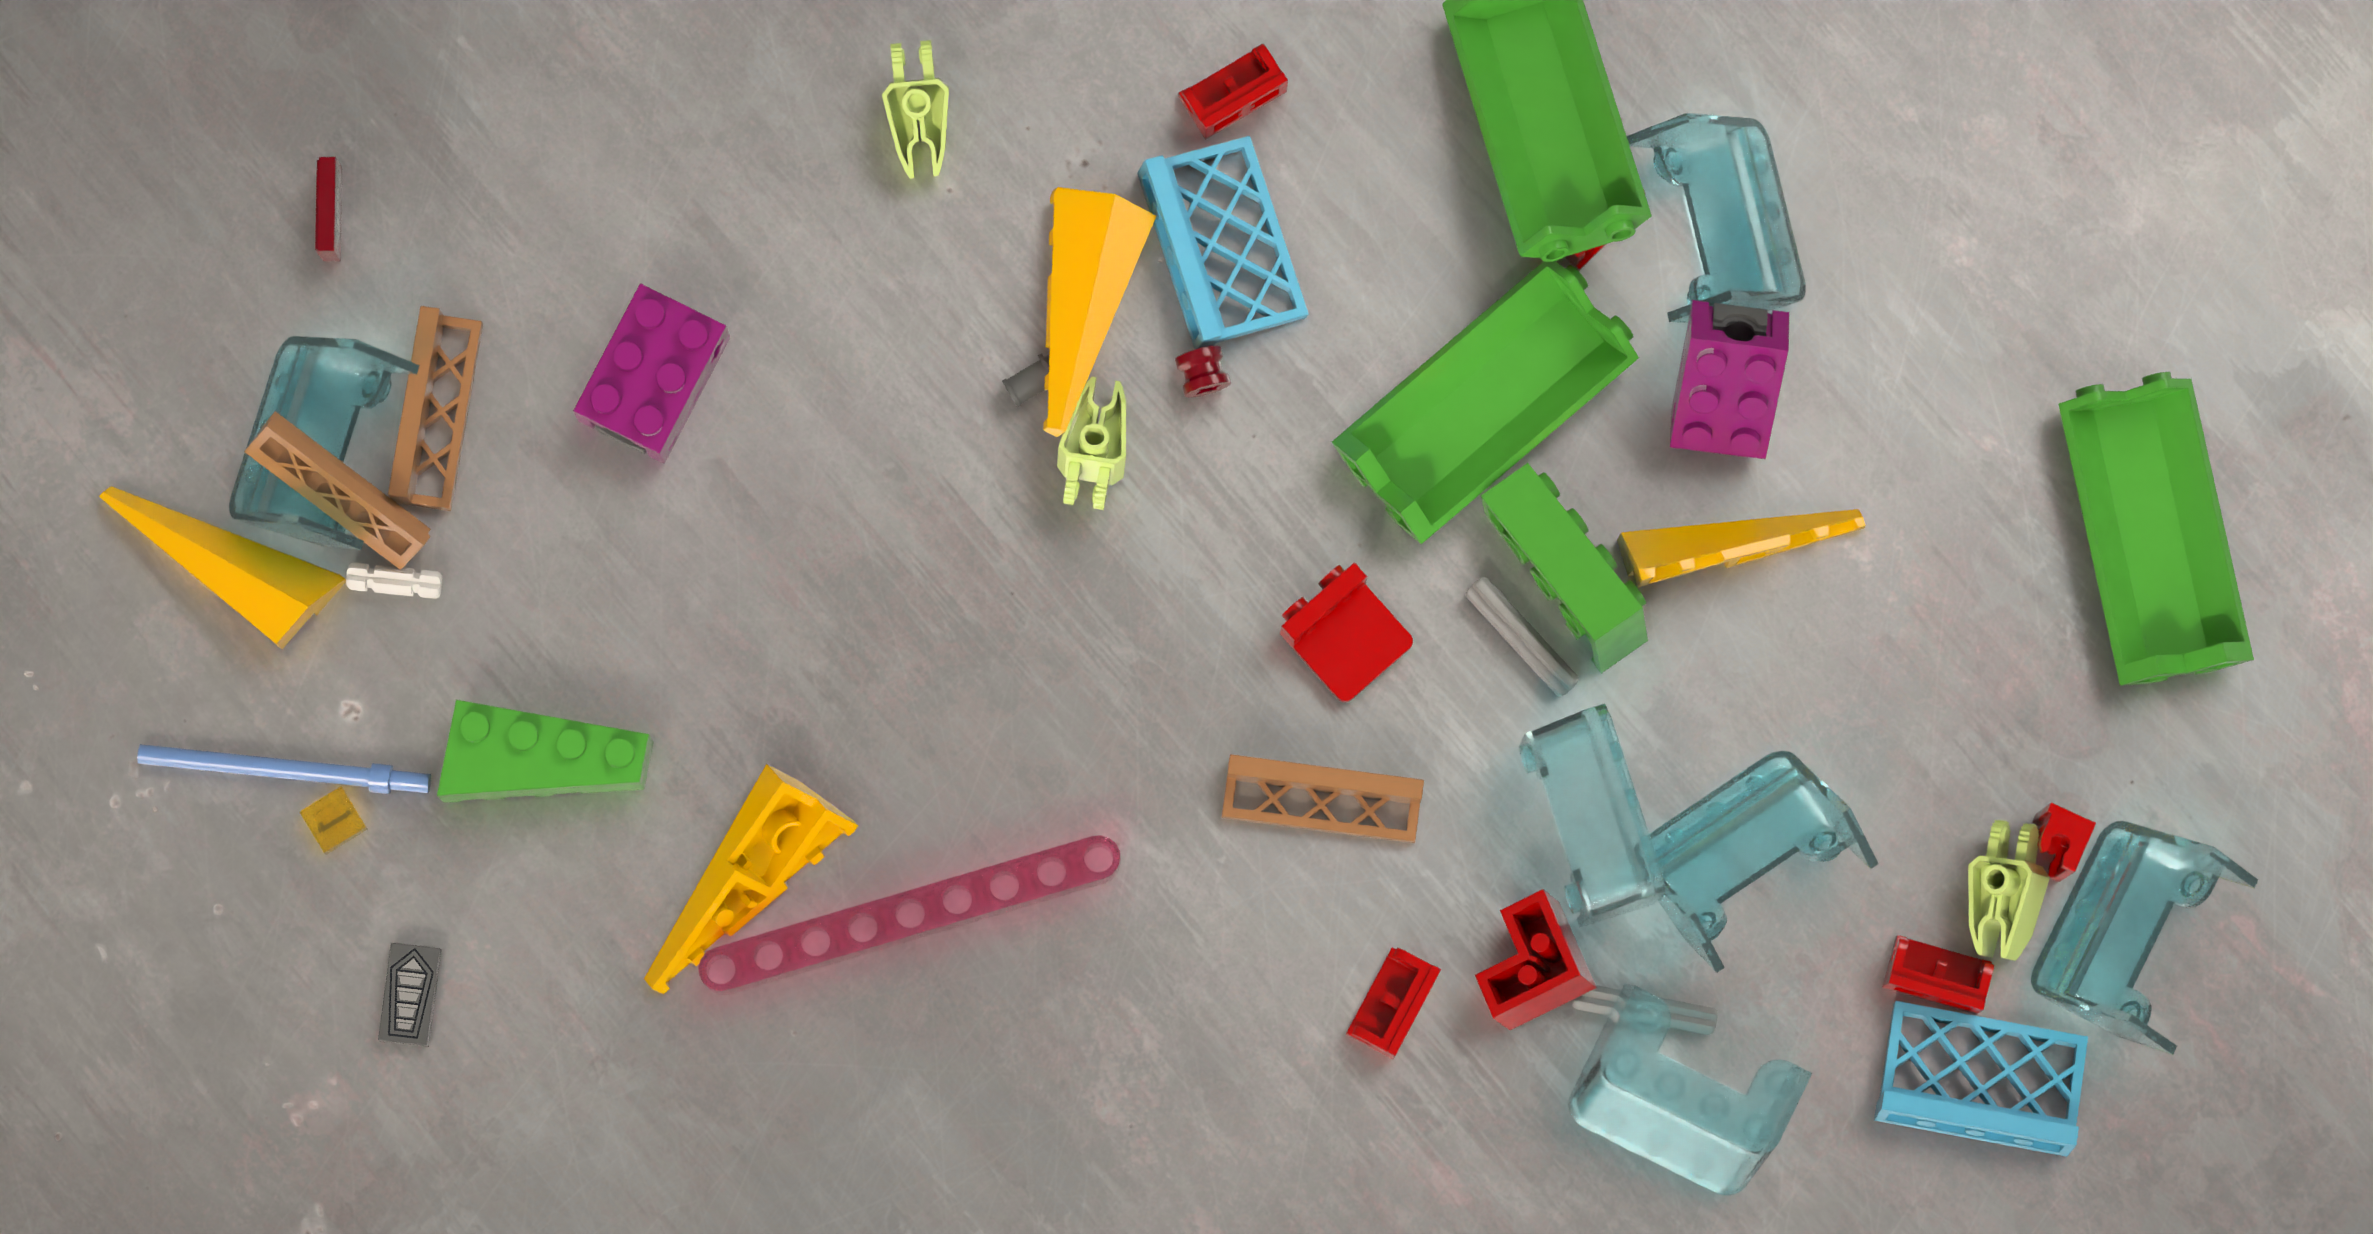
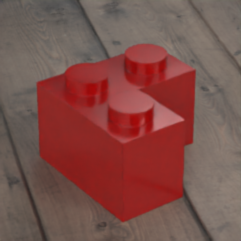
(1543, 972)

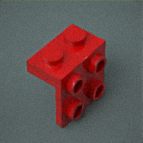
(1345, 633)

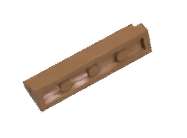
(417, 405)
(338, 490)
(1327, 780)

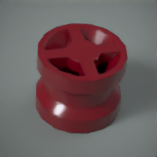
(1202, 371)

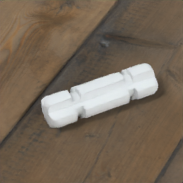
(394, 581)

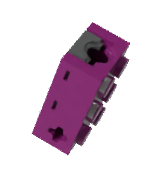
(652, 373)
(1729, 379)

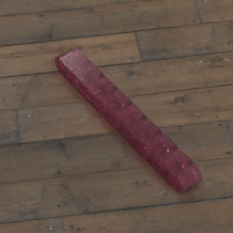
(885, 912)

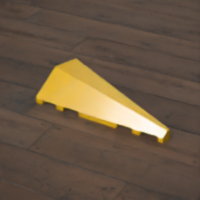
(1093, 258)
(1676, 551)
(257, 581)
(768, 843)

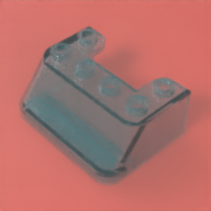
(1674, 1111)

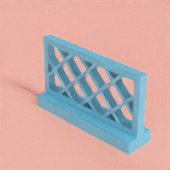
(1183, 254)
(1973, 1119)

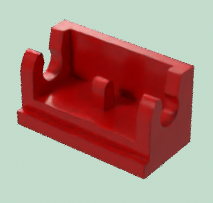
(1234, 91)
(2064, 836)
(1938, 975)
(1393, 1002)

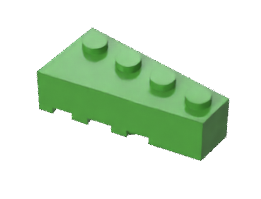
(1568, 565)
(530, 754)

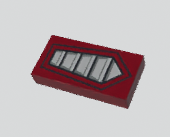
(328, 209)

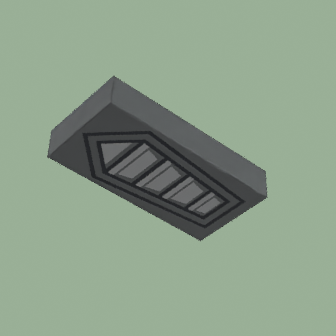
(409, 994)

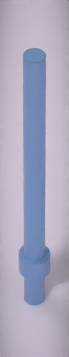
(379, 778)

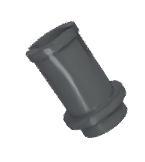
(1028, 381)

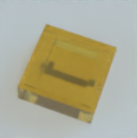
(333, 820)

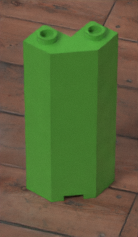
(1548, 123)
(1486, 399)
(2155, 530)

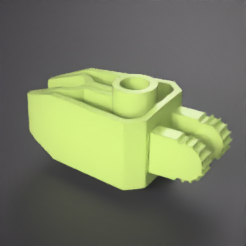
(915, 101)
(1093, 449)
(2006, 892)

